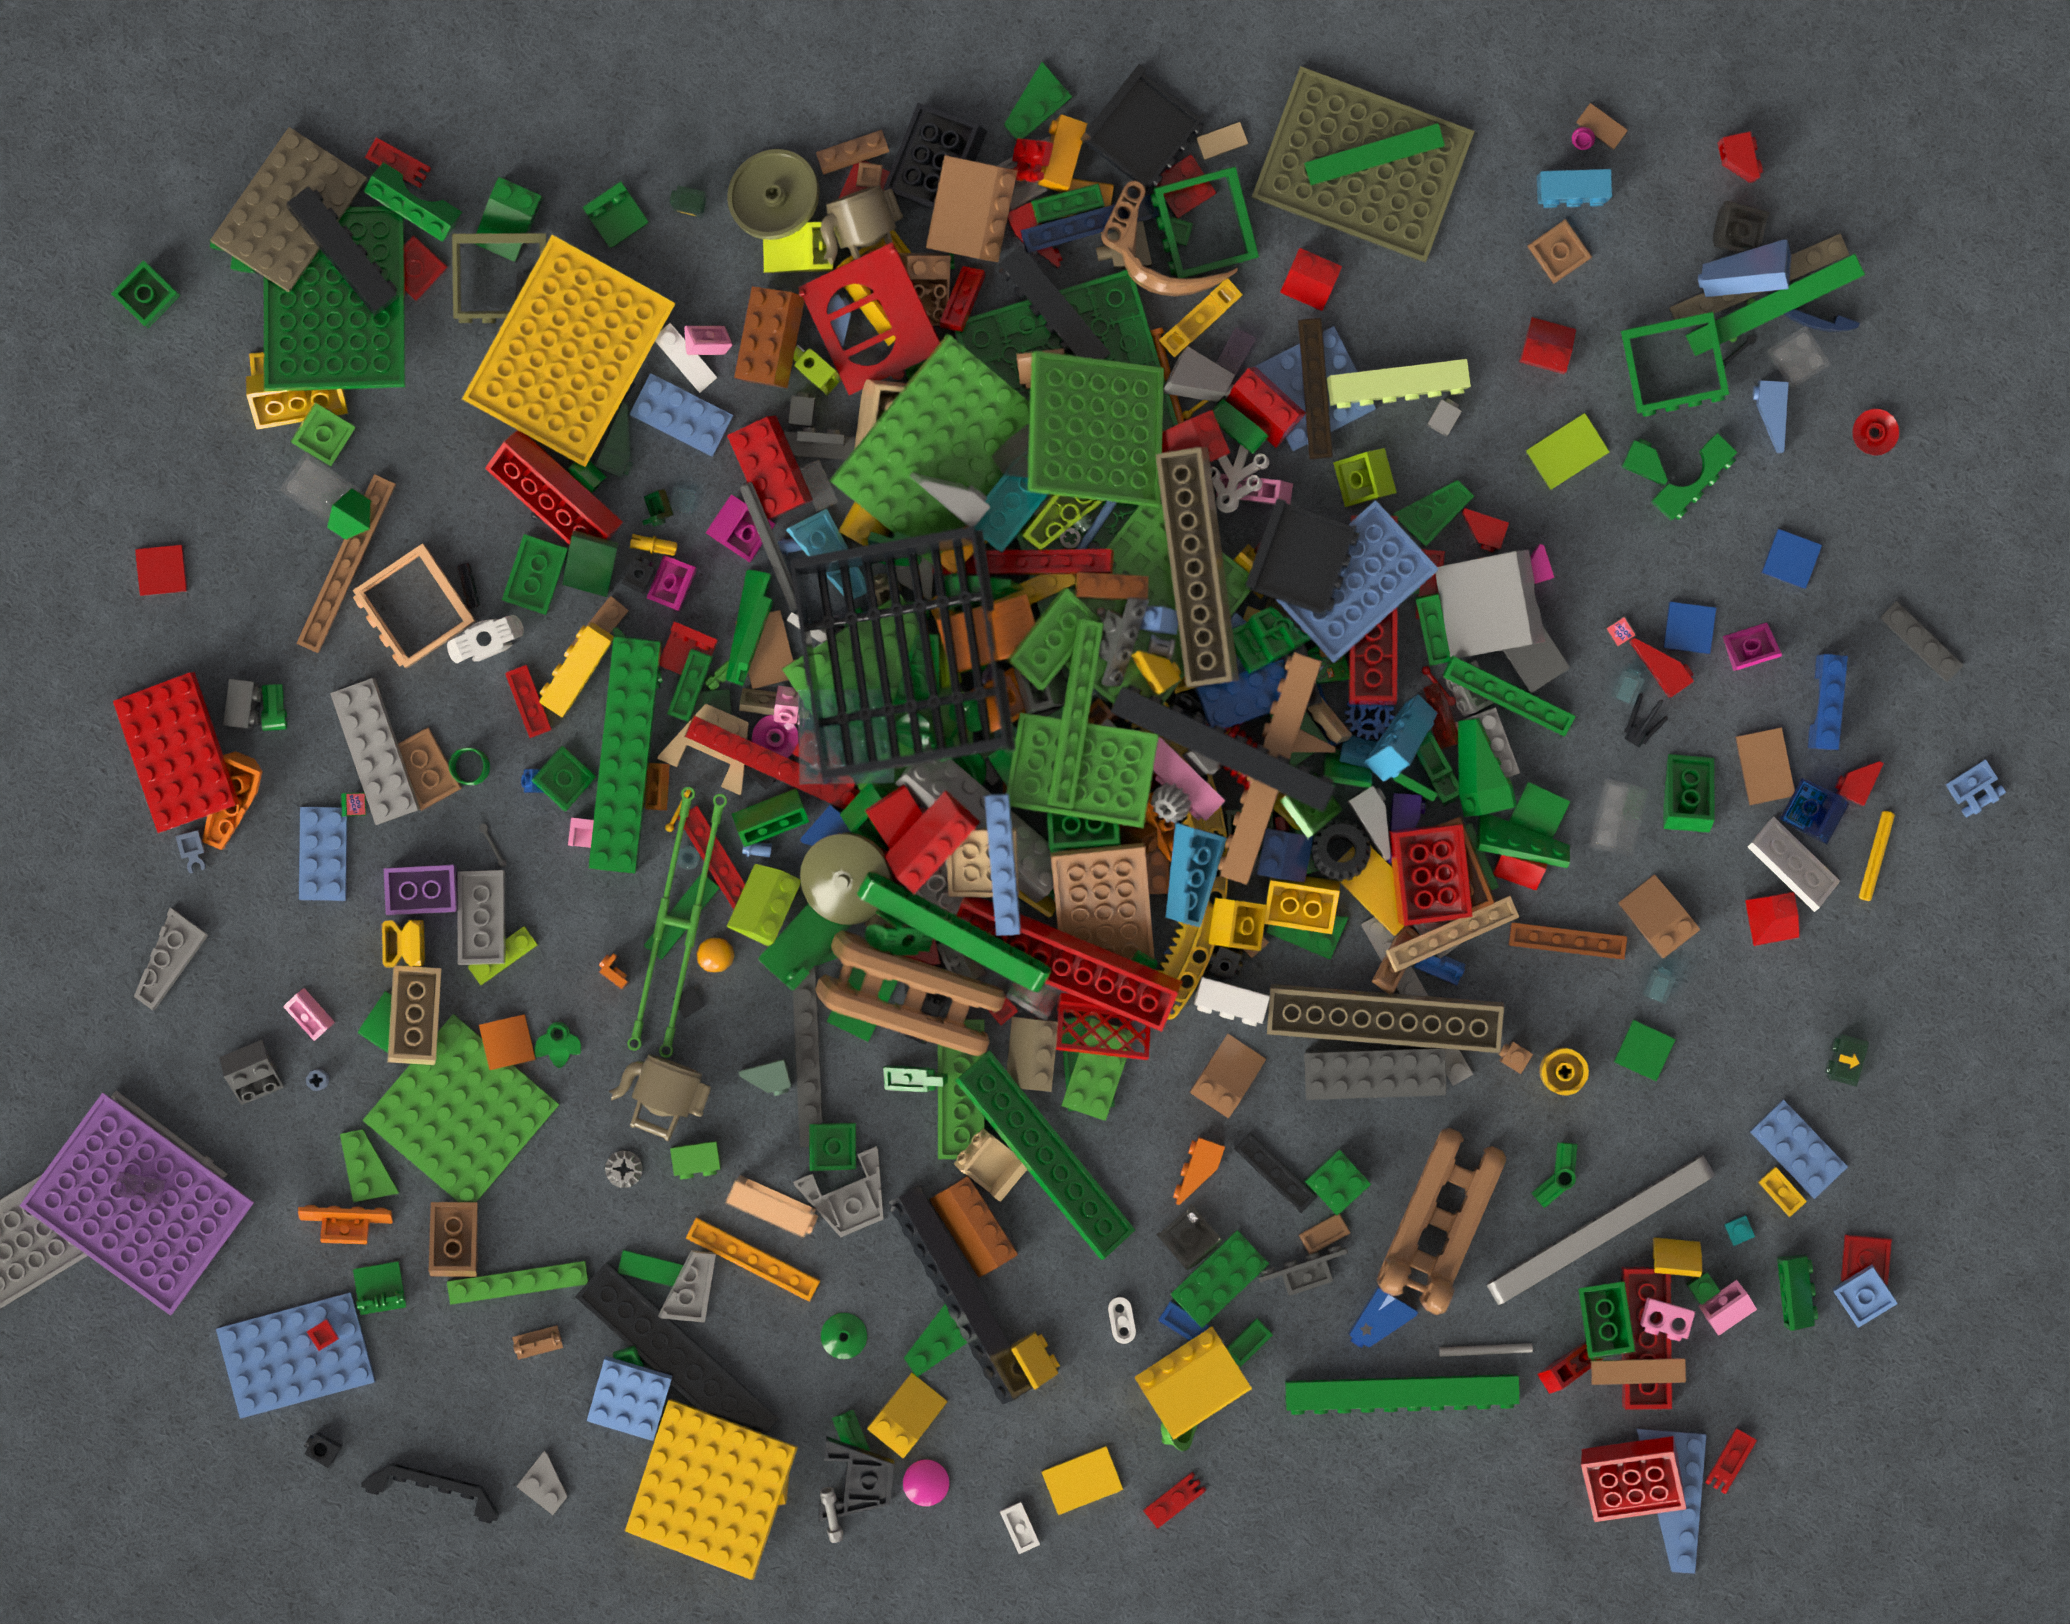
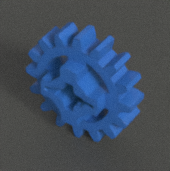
(1375, 724)

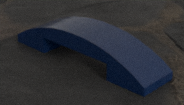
(1839, 324)

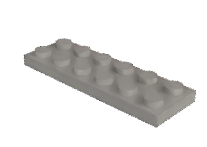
(375, 751)

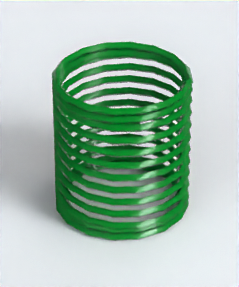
(452, 766)

